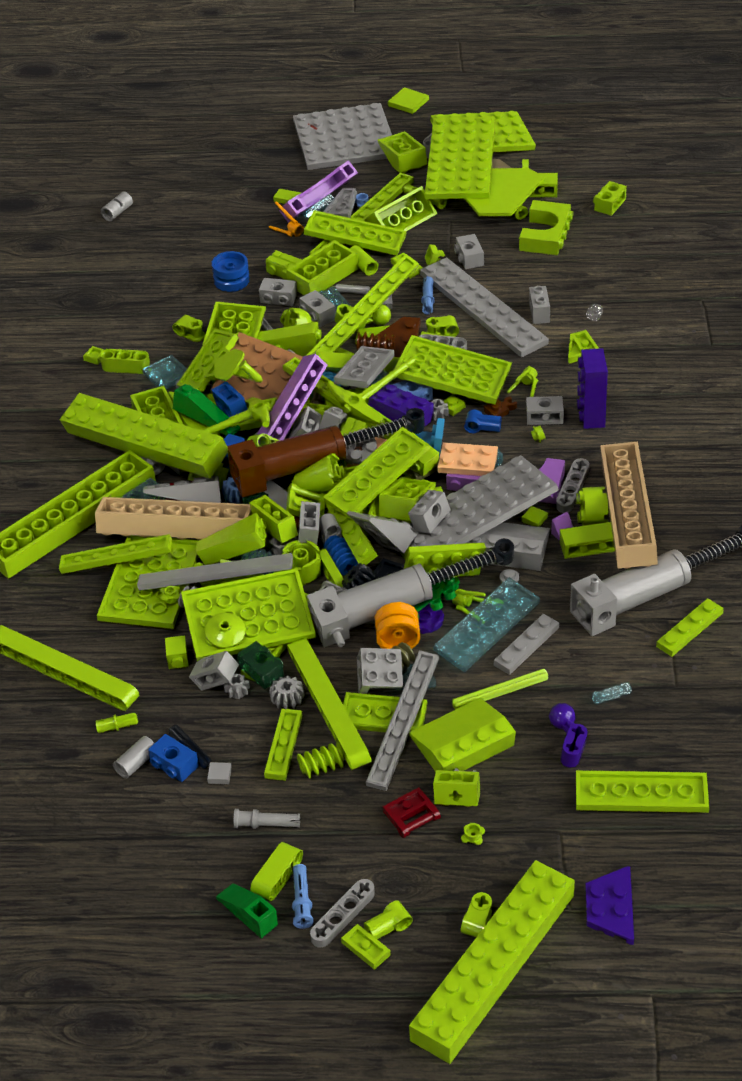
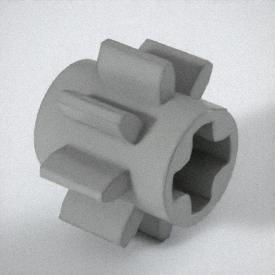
(440, 409)
(237, 686)

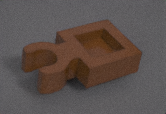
(500, 408)

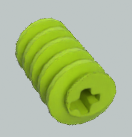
(321, 759)

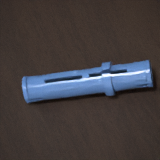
(427, 298)

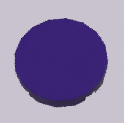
(429, 619)

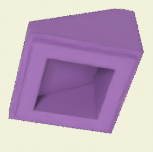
(561, 522)

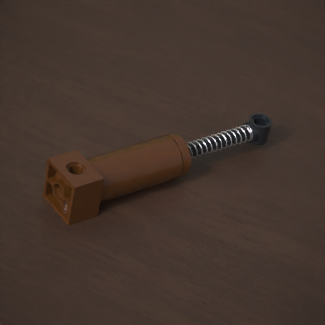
(255, 465)

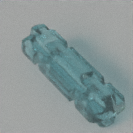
(611, 693)

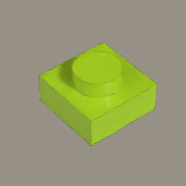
(455, 405)

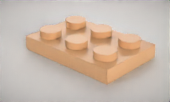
(467, 459)

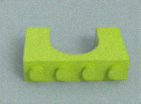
(548, 240)

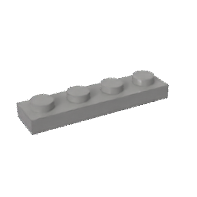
(526, 644)

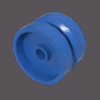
(230, 271)

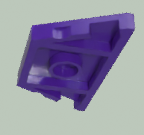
(611, 904)

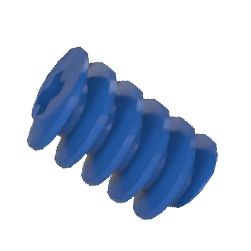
(340, 554)

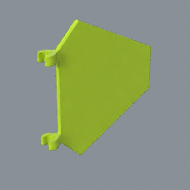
(507, 190)

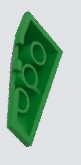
(198, 407)

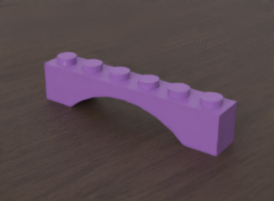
(313, 195)

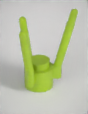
(527, 377)
(464, 598)

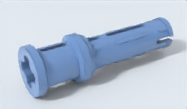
(300, 875)

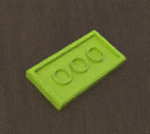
(376, 711)

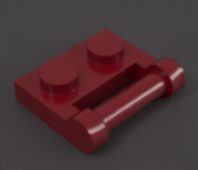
(409, 806)

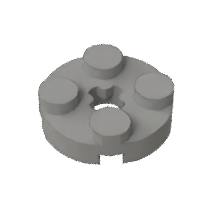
(358, 456)

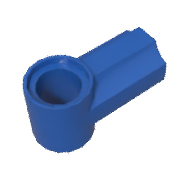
(477, 421)

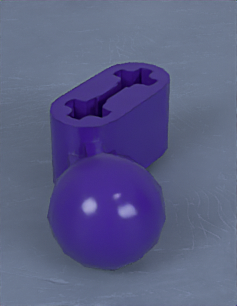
(563, 717)

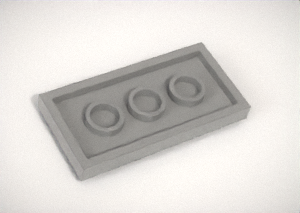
(364, 367)

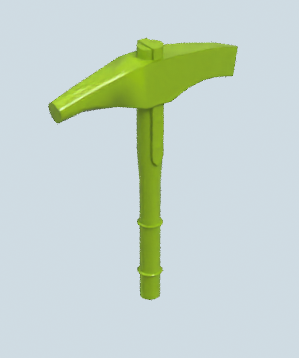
(356, 403)
(257, 410)

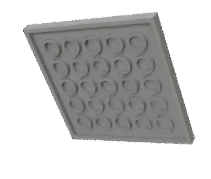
(342, 135)

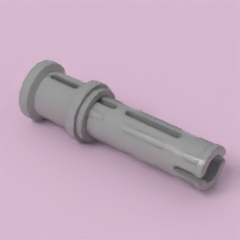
(257, 819)

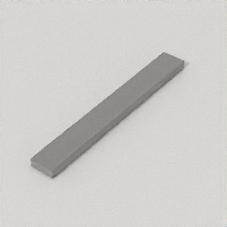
(215, 571)
(402, 721)

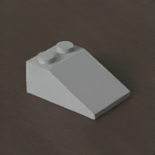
(386, 532)

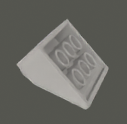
(528, 543)

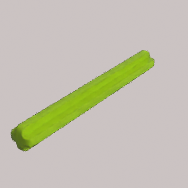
(502, 688)

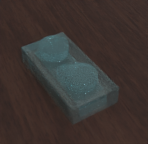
(321, 204)

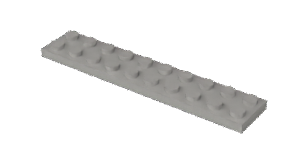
(485, 307)

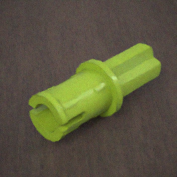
(116, 722)

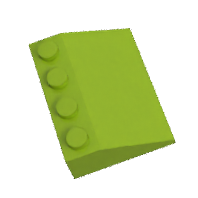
(236, 319)
(464, 737)

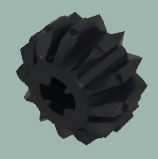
(357, 576)

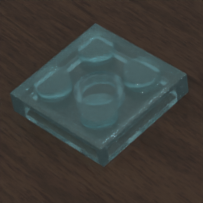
(165, 372)

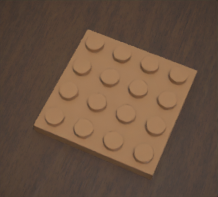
(268, 362)

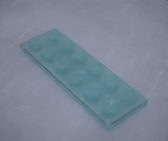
(486, 624)

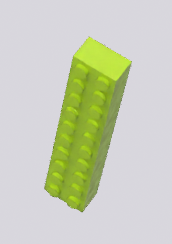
(145, 435)
(68, 513)
(491, 962)

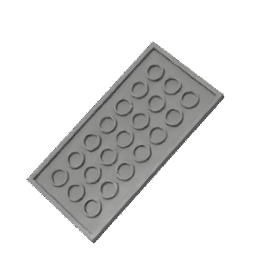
(489, 503)

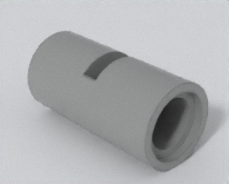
(116, 206)
(133, 757)

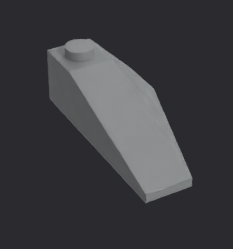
(199, 490)

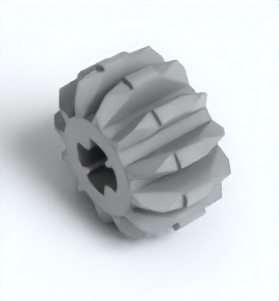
(287, 692)

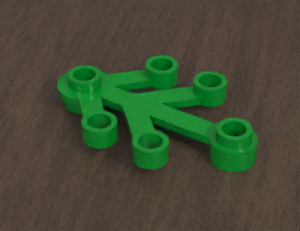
(447, 588)

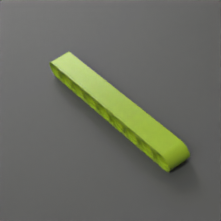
(67, 669)
(329, 703)

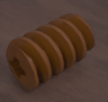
(375, 342)

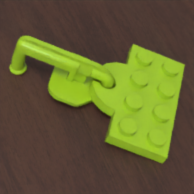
(218, 362)

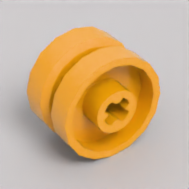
(397, 624)

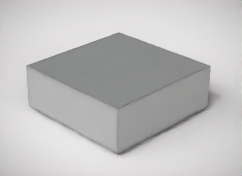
(219, 773)

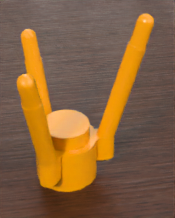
(293, 226)

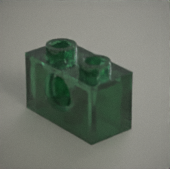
(260, 664)

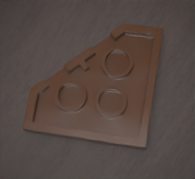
(402, 332)

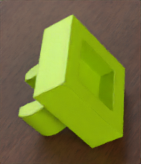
(432, 254)

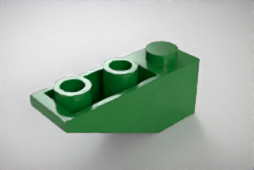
(249, 908)

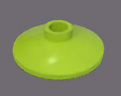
(228, 636)

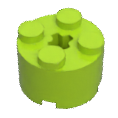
(592, 505)
(305, 558)

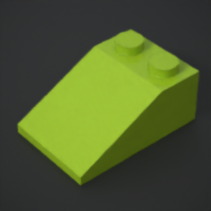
(403, 152)
(402, 496)

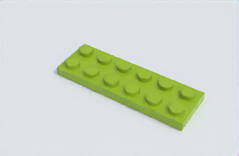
(355, 232)
(376, 472)
(642, 791)

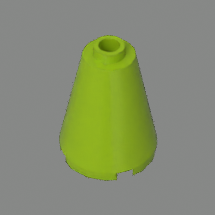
(321, 475)

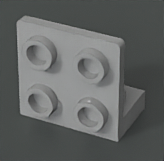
(379, 669)

